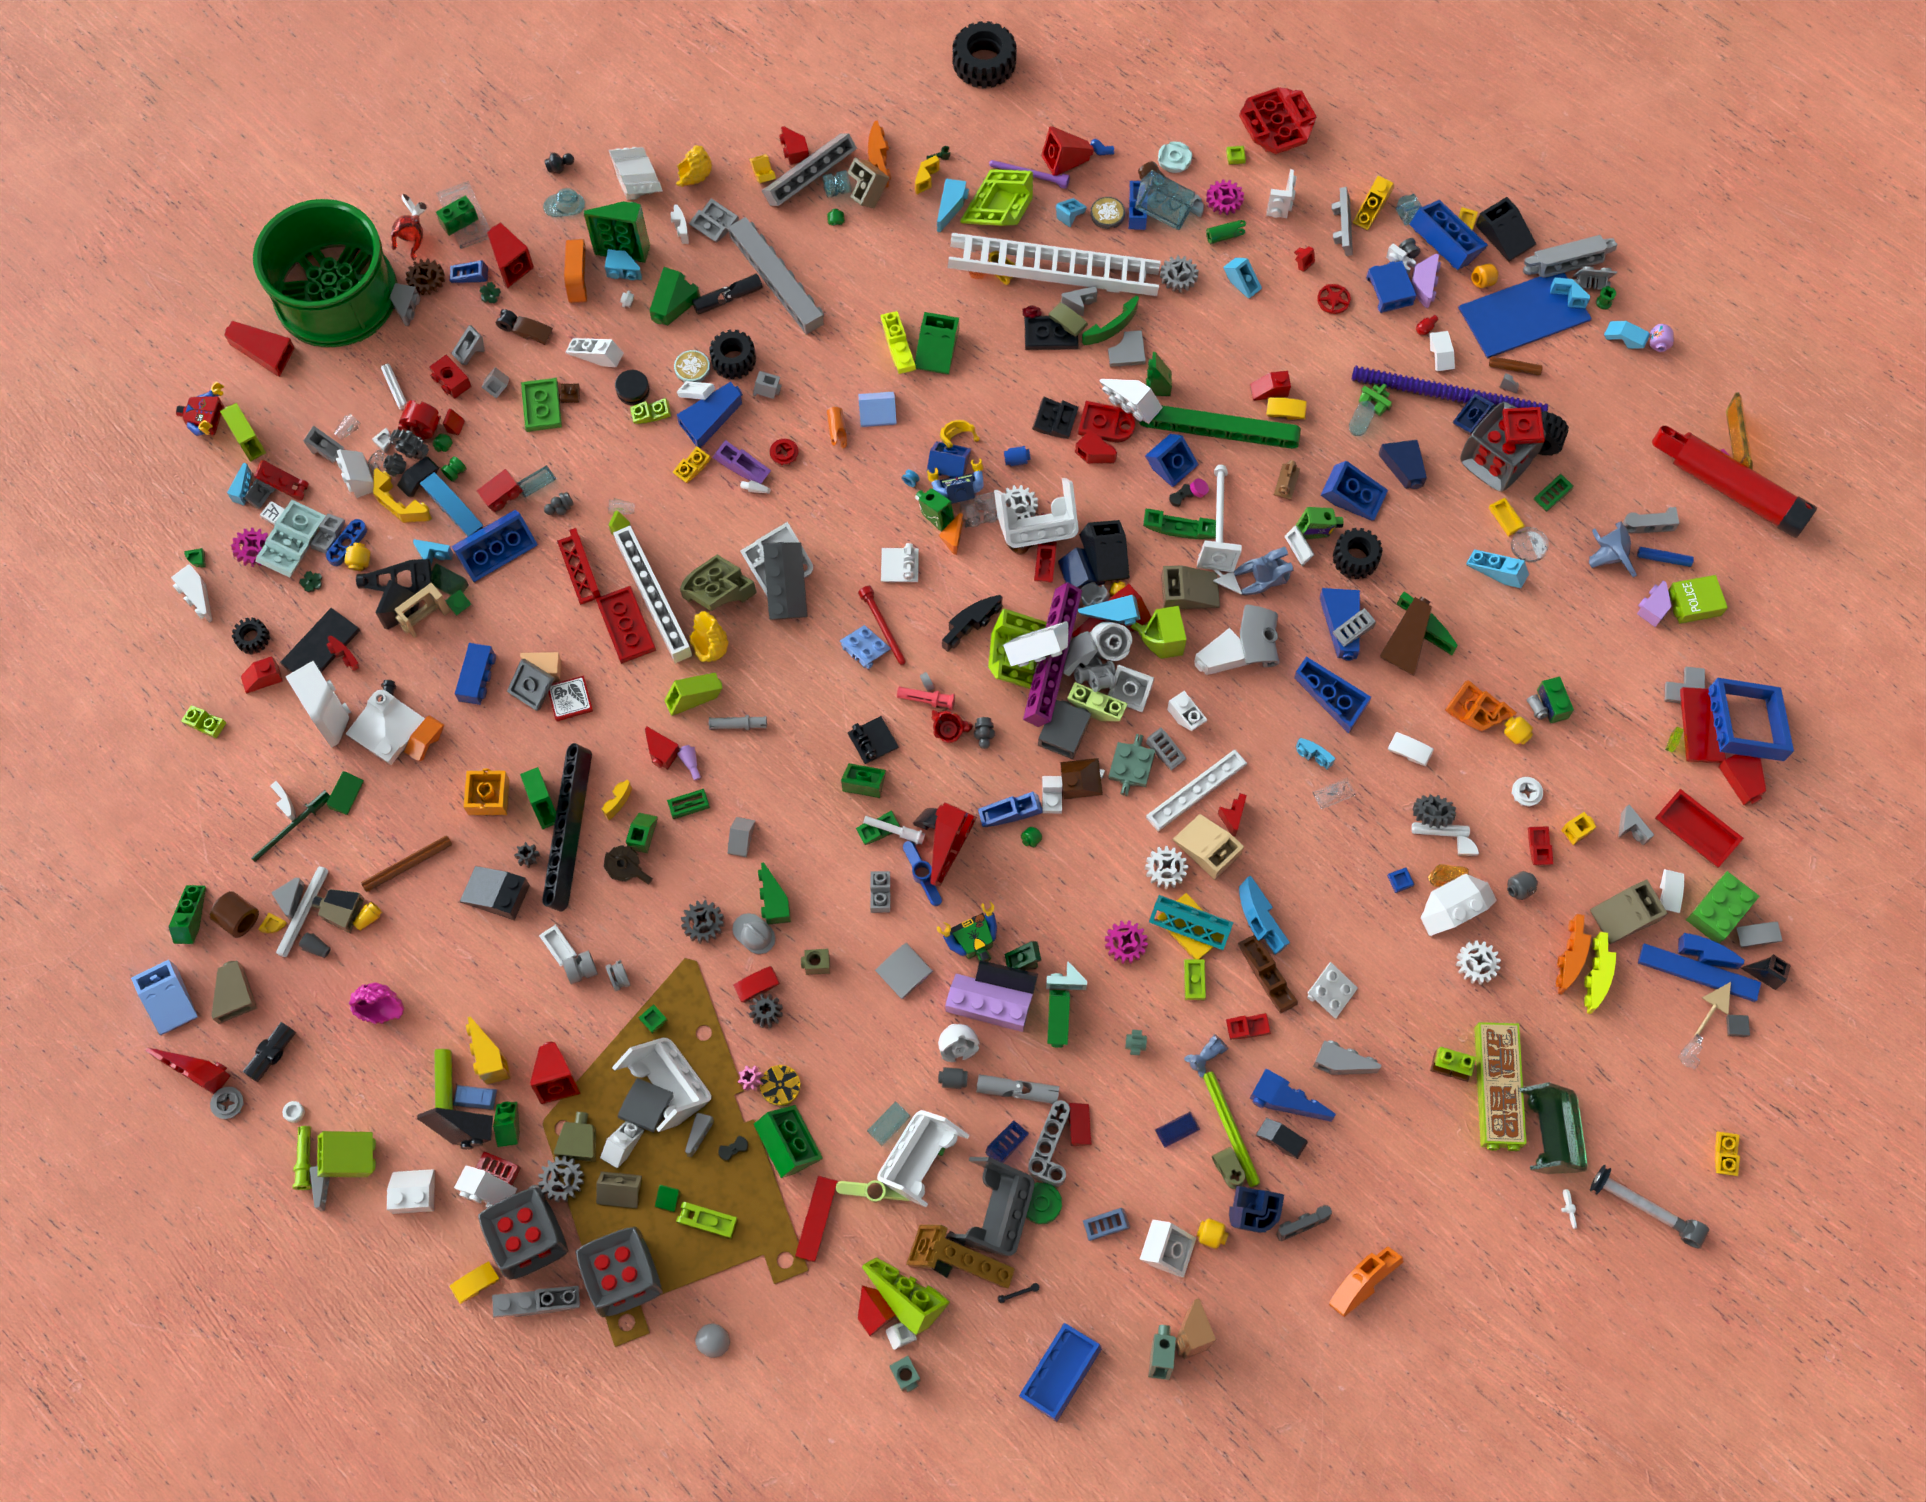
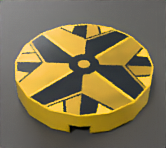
(780, 1085)

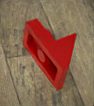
(1232, 816)

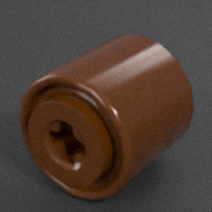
(234, 914)

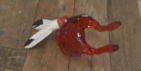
(408, 226)

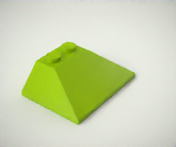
(1001, 198)
(1009, 626)

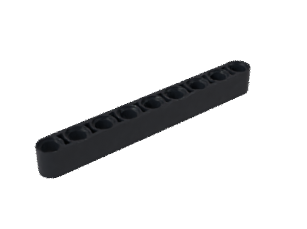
(567, 827)

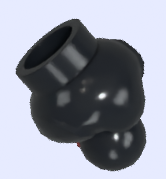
(556, 163)

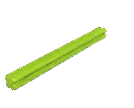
(1231, 1129)

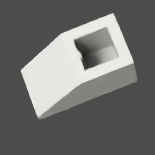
(1186, 711)
(621, 1144)

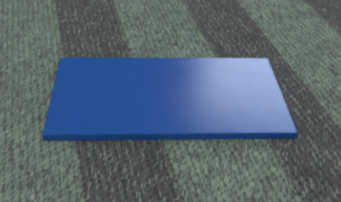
(1520, 315)

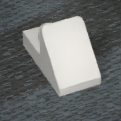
(1052, 794)

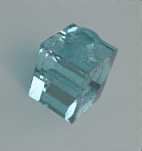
(1407, 208)

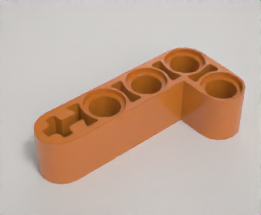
(575, 270)

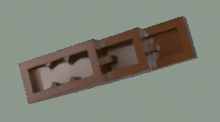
(1267, 974)

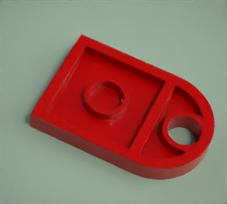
(1106, 422)

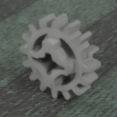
(1173, 267)
(567, 1174)

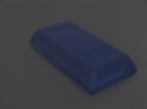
(1177, 1129)

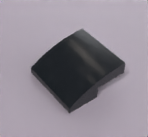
(1055, 418)

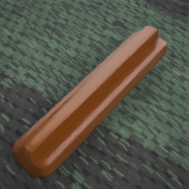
(1514, 365)

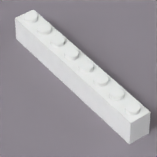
(652, 594)

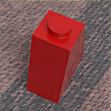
(1745, 777)

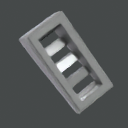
(1363, 619)
(1160, 733)
(699, 1130)
(319, 1189)

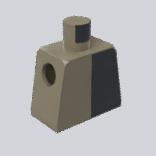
(339, 908)

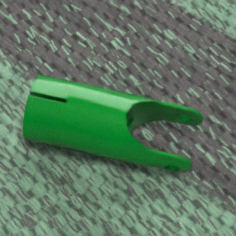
(1225, 231)

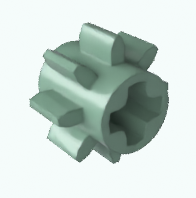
(1136, 1042)

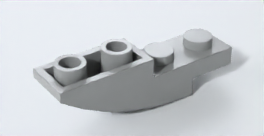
(536, 1302)

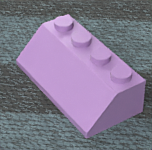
(988, 1003)

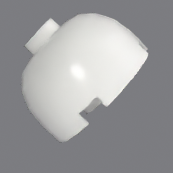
(958, 1041)

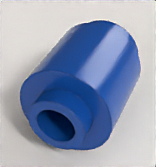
(1017, 456)

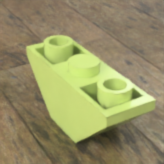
(1098, 704)

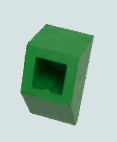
(641, 832)
(506, 1124)

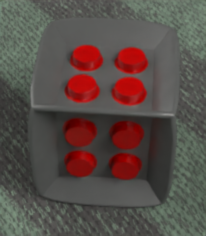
(1490, 457)
(522, 1233)
(618, 1272)

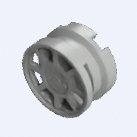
(620, 975)

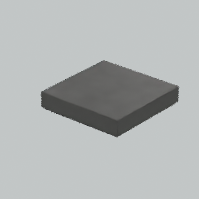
(530, 684)

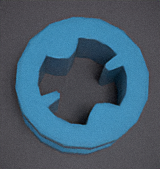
(910, 478)

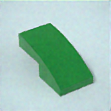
(871, 834)

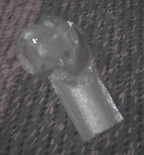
(376, 460)

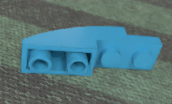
(1256, 910)

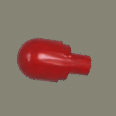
(1426, 325)

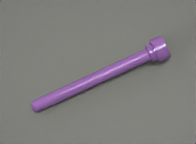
(1061, 180)

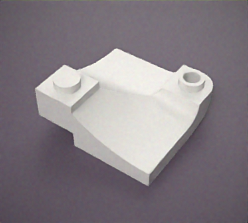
(755, 556)
(385, 726)

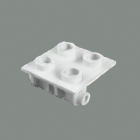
(900, 564)
(1332, 990)

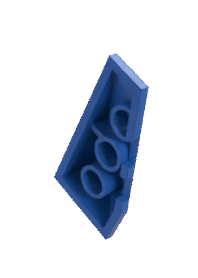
(1275, 1094)

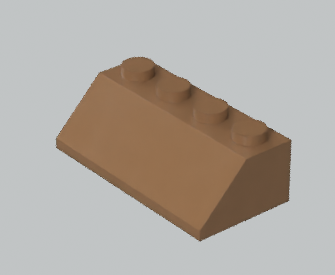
(1195, 1332)

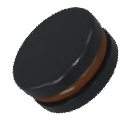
(632, 387)

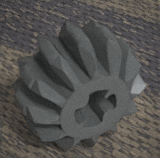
(769, 1017)

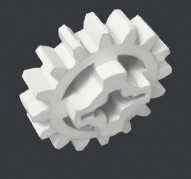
(1017, 500)
(1171, 860)
(1486, 964)

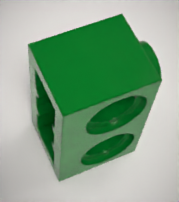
(457, 215)

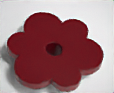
(1031, 311)

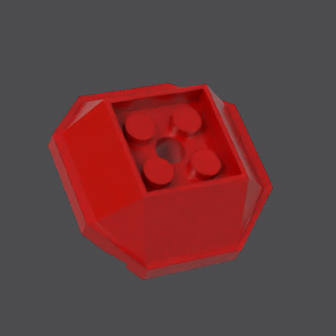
(1278, 119)

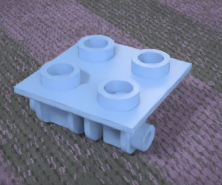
(864, 646)

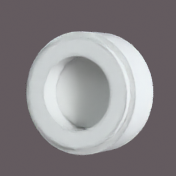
(293, 1112)

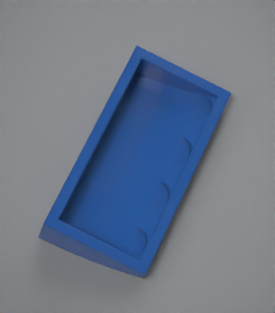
(1060, 1372)

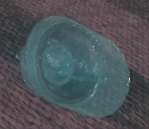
(564, 203)

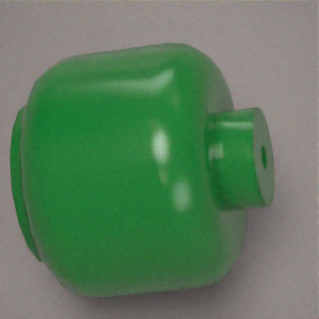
(835, 217)
(442, 443)
(1031, 837)

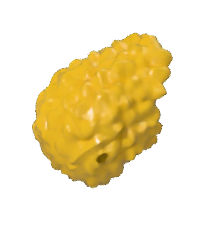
(694, 167)
(708, 638)

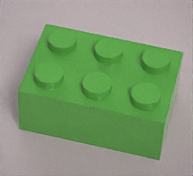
(1722, 907)

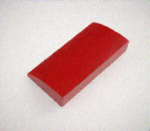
(1699, 828)

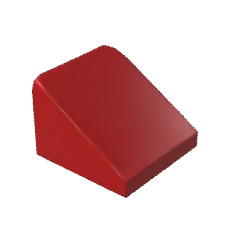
(453, 422)

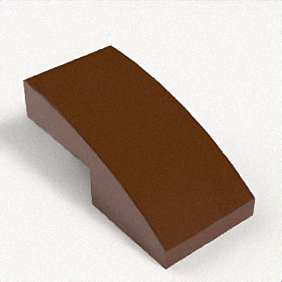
(532, 329)

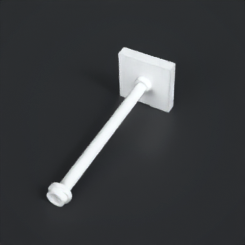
(1218, 554)

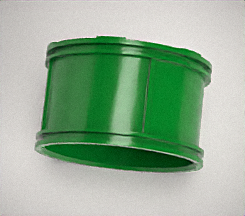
(335, 302)

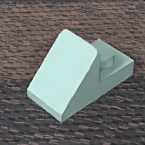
(1072, 980)

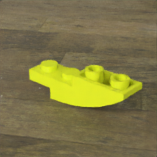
(897, 342)
(1600, 979)

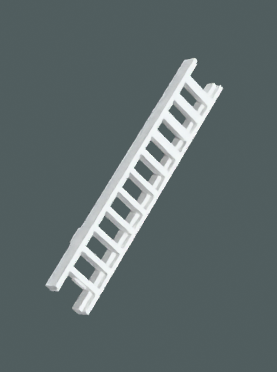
(1054, 254)

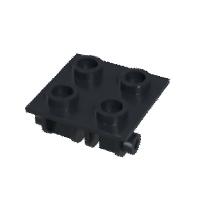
(872, 739)

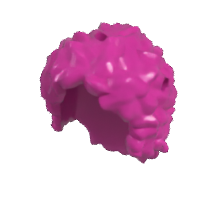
(375, 1003)

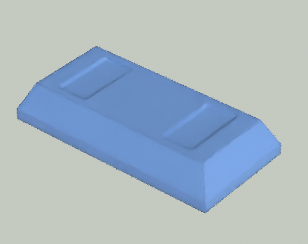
(475, 1097)

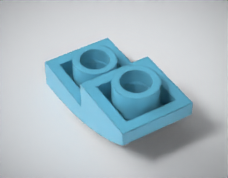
(1310, 749)

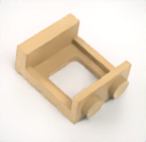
(433, 600)

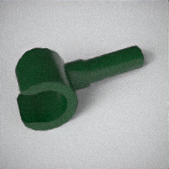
(944, 154)

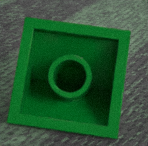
(863, 780)

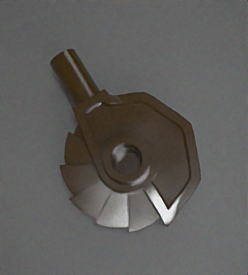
(623, 864)

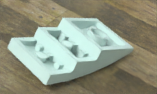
(290, 538)

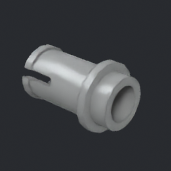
(1539, 710)

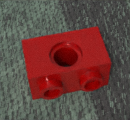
(447, 368)

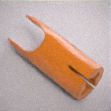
(837, 426)

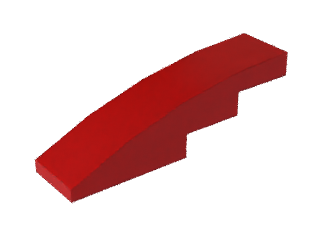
(1045, 561)

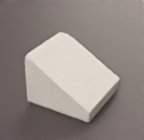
(899, 1335)

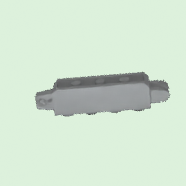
(1569, 256)

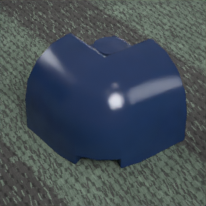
(1255, 1209)

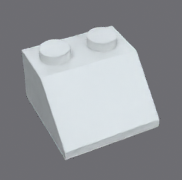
(411, 1191)
(1168, 1248)

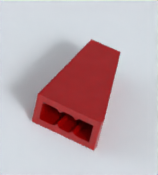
(263, 347)

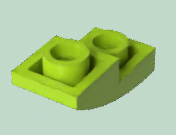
(651, 412)
(203, 722)

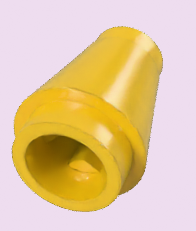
(367, 915)

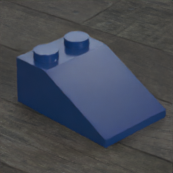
(1354, 491)

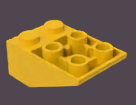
(490, 1062)

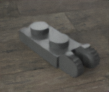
(1304, 1223)

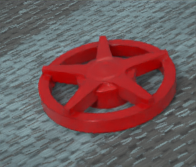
(1334, 298)

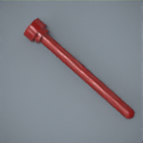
(867, 594)

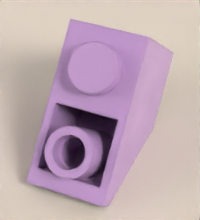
(1656, 605)

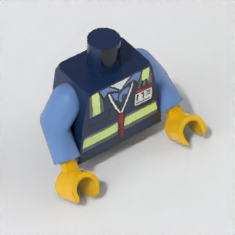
(960, 487)

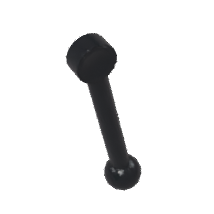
(1034, 1287)

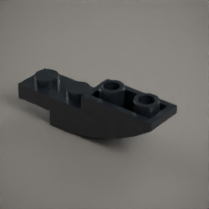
(972, 616)

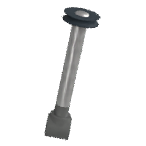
(1691, 1231)

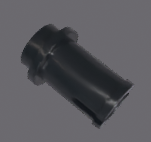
(389, 686)

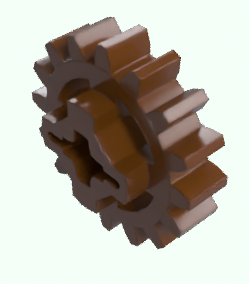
(425, 276)

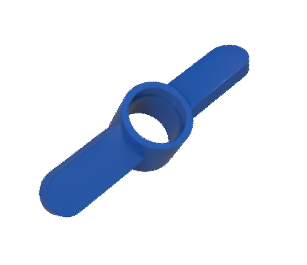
(916, 863)

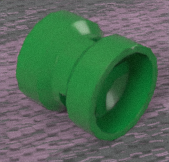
(454, 468)

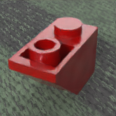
(795, 145)
(1095, 450)

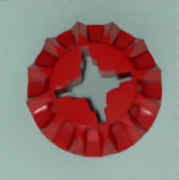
(787, 445)

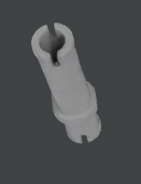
(738, 722)

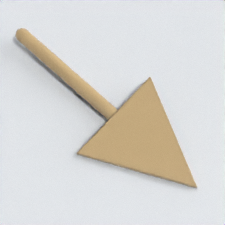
(1720, 1000)

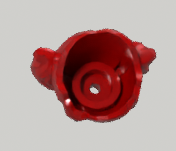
(948, 720)

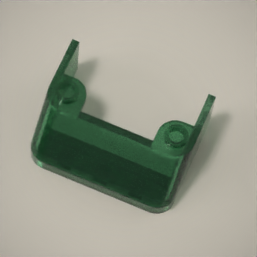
(1559, 1129)

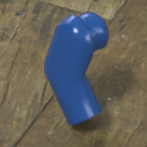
(1100, 149)

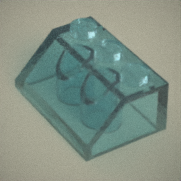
(1164, 199)

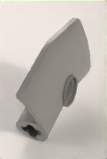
(1259, 636)

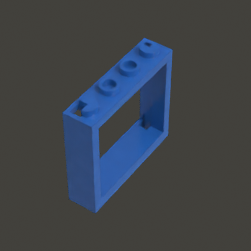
(1773, 696)

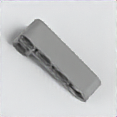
(1051, 1141)

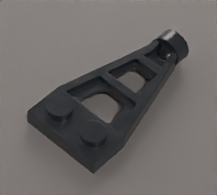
(420, 575)

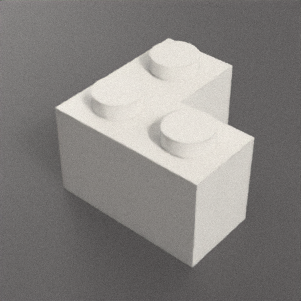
(483, 1186)

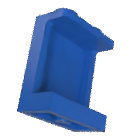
(1391, 286)

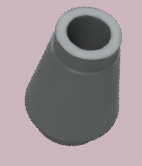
(312, 944)

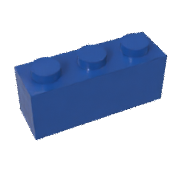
(475, 674)

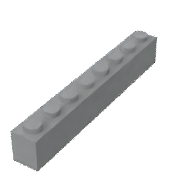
(776, 276)

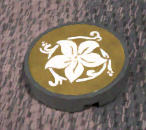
(1107, 212)

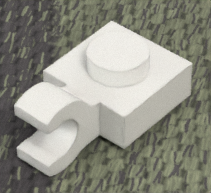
(1397, 254)

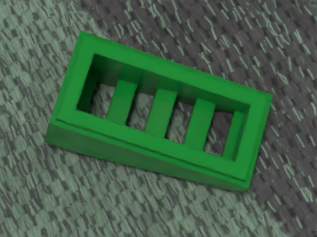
(1563, 482)

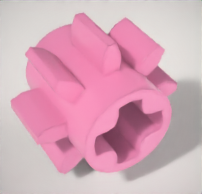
(755, 1079)

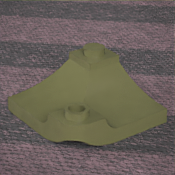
(717, 584)

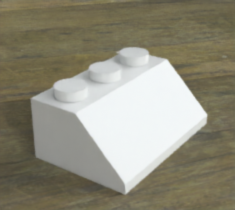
(1037, 645)

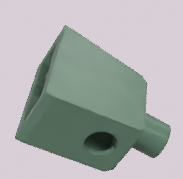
(1162, 1354)

